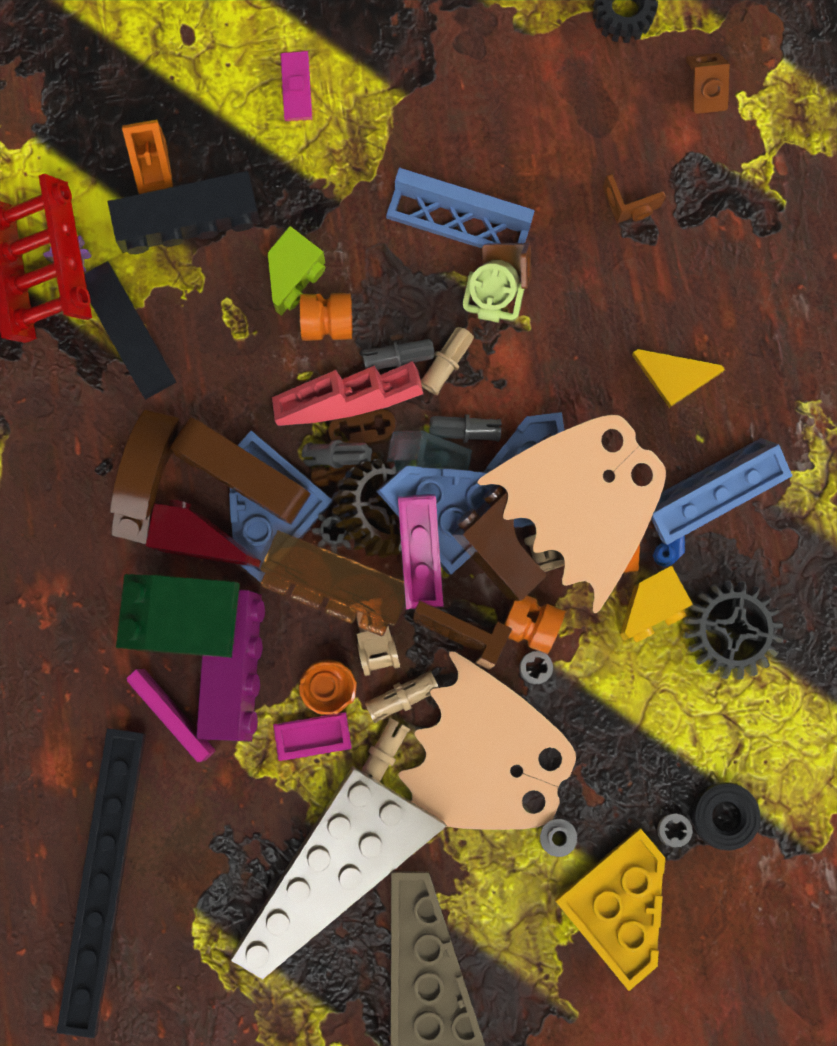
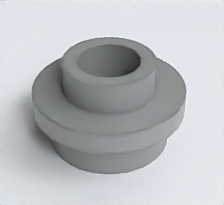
(546, 837)

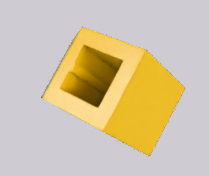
(653, 601)

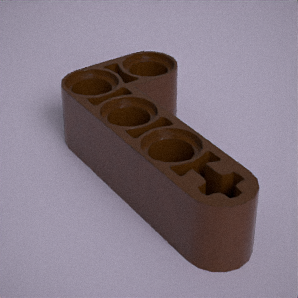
(239, 470)

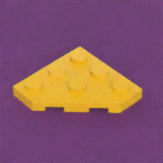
(621, 907)

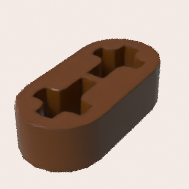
(360, 421)

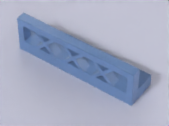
(457, 200)
(719, 489)

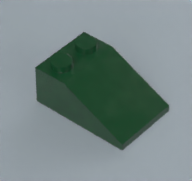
(177, 615)

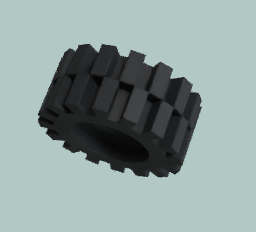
(621, 25)

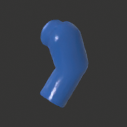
(668, 554)

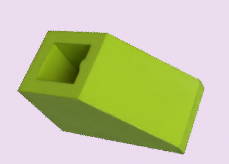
(292, 266)

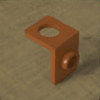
(709, 82)
(637, 210)
(514, 253)

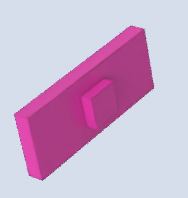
(296, 86)

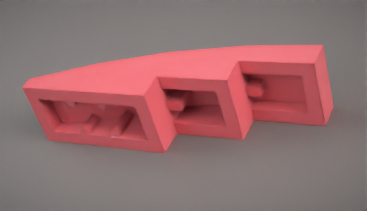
(337, 398)

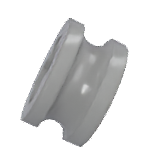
(529, 658)
(674, 818)

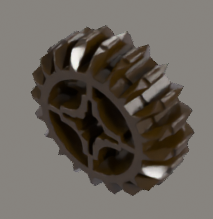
(363, 522)

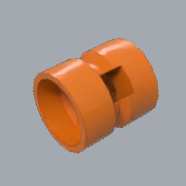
(326, 316)
(534, 623)

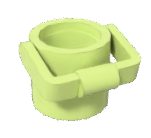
(493, 288)

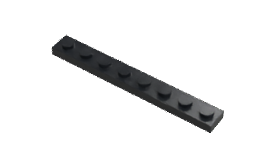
(101, 883)

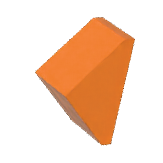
(148, 156)

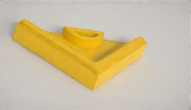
(675, 376)

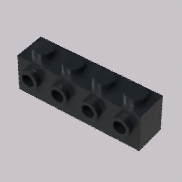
(184, 213)

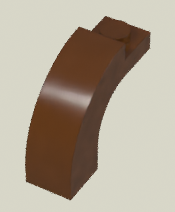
(141, 473)

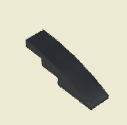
(127, 331)

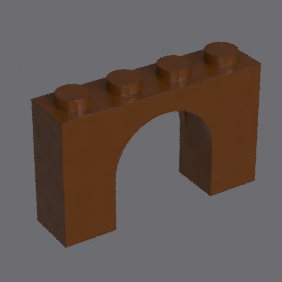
(495, 547)

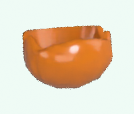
(327, 687)

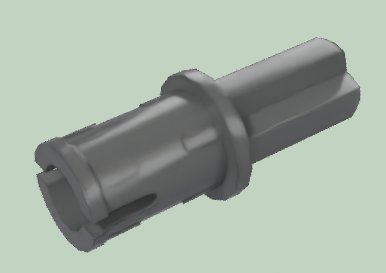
(400, 354)
(465, 428)
(336, 453)

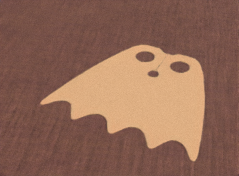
(573, 507)
(471, 755)

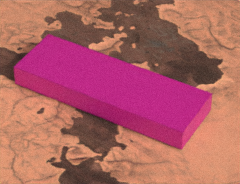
(420, 550)
(170, 714)

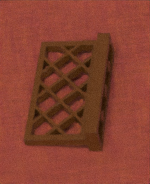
(486, 644)

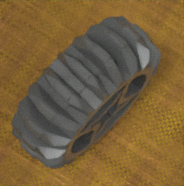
(736, 614)

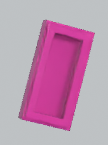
(312, 736)

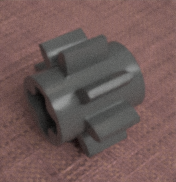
(327, 526)

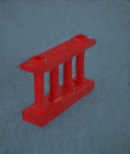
(16, 313)

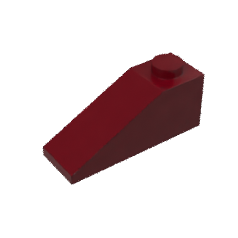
(190, 534)

